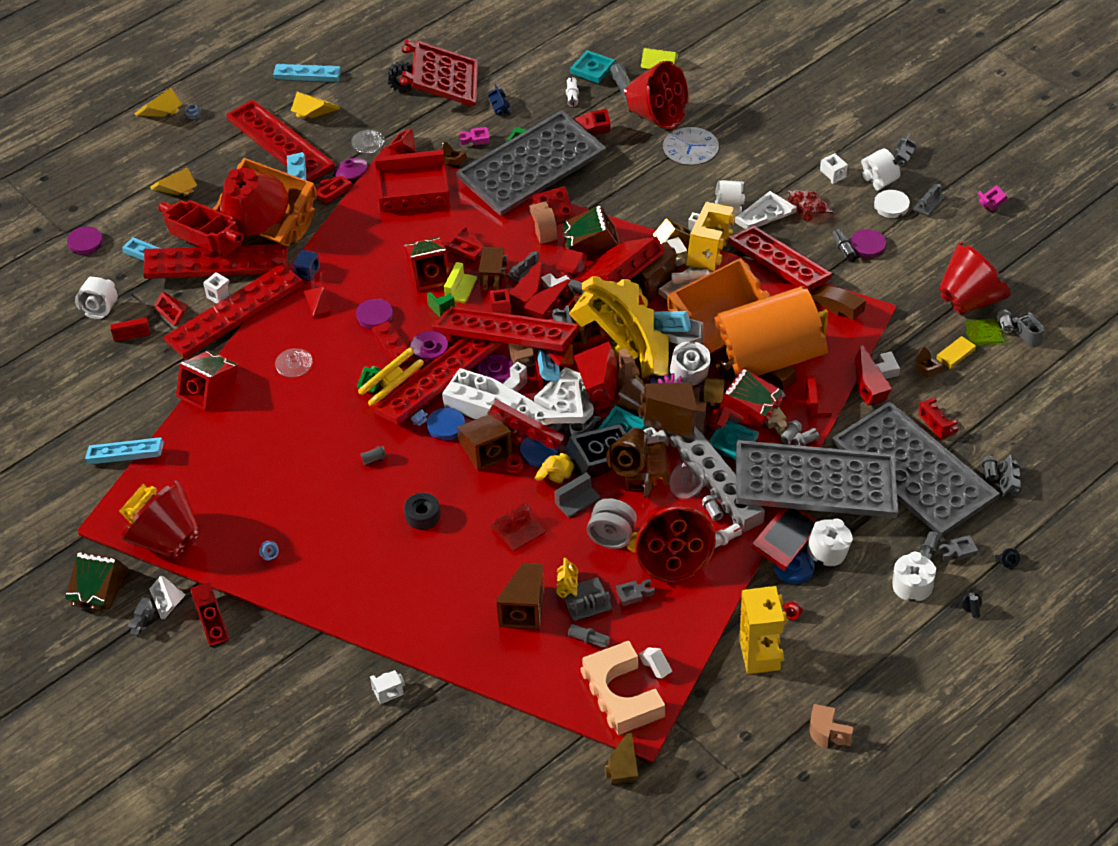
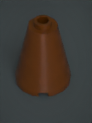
(630, 395)
(628, 453)

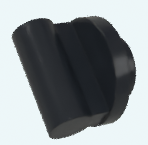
(1009, 558)
(972, 603)

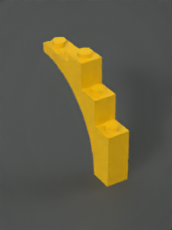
(639, 320)

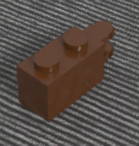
(492, 267)

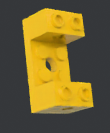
(711, 233)
(592, 308)
(760, 629)

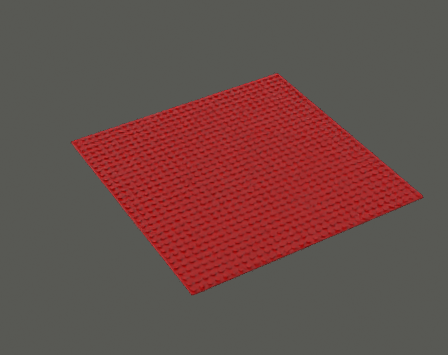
(287, 468)

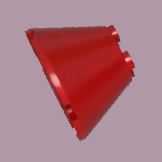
(659, 95)
(253, 200)
(971, 281)
(164, 523)
(674, 543)

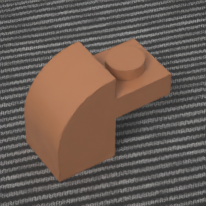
(544, 222)
(521, 354)
(627, 368)
(825, 731)

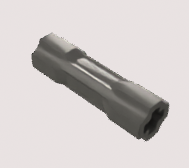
(620, 76)

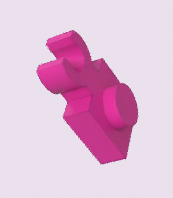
(477, 136)

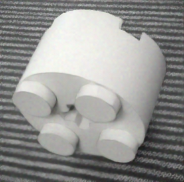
(880, 169)
(730, 195)
(96, 297)
(690, 362)
(829, 542)
(913, 577)

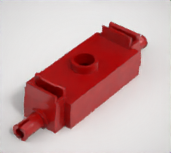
(202, 226)

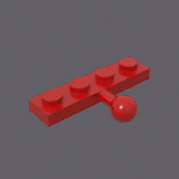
(524, 425)

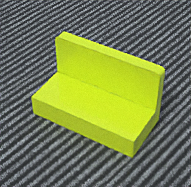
(652, 57)
(460, 284)

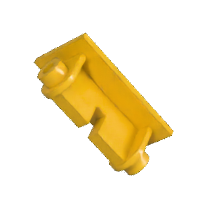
(137, 501)
(567, 579)

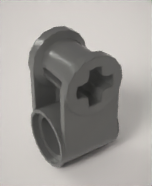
(1029, 329)
(591, 424)

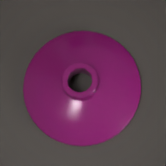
(351, 168)
(429, 345)

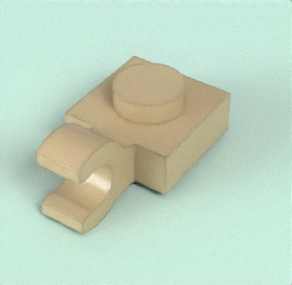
(777, 421)

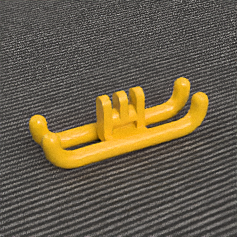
(391, 376)

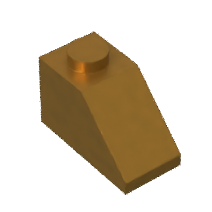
(671, 230)
(714, 391)
(622, 763)

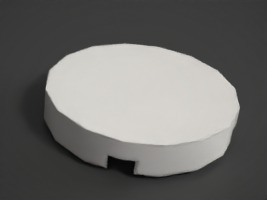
(891, 203)

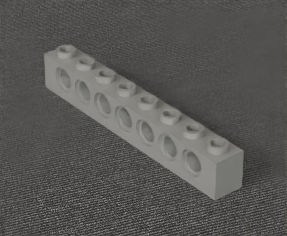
(718, 478)

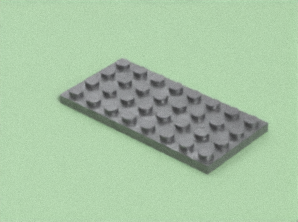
(531, 162)
(927, 475)
(816, 479)

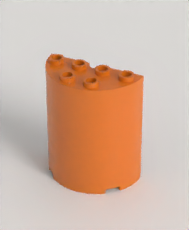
(299, 209)
(715, 293)
(772, 332)

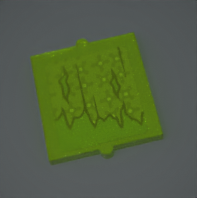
(984, 332)

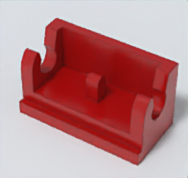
(936, 419)

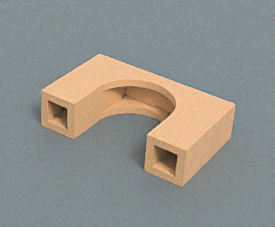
(621, 712)

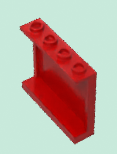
(412, 180)
(623, 260)

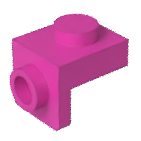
(992, 199)

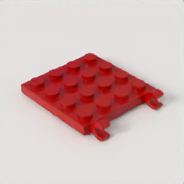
(441, 72)

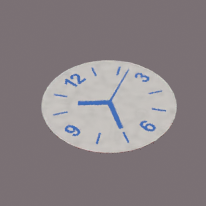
(690, 145)

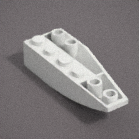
(475, 394)

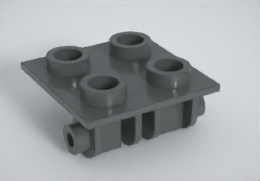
(590, 600)

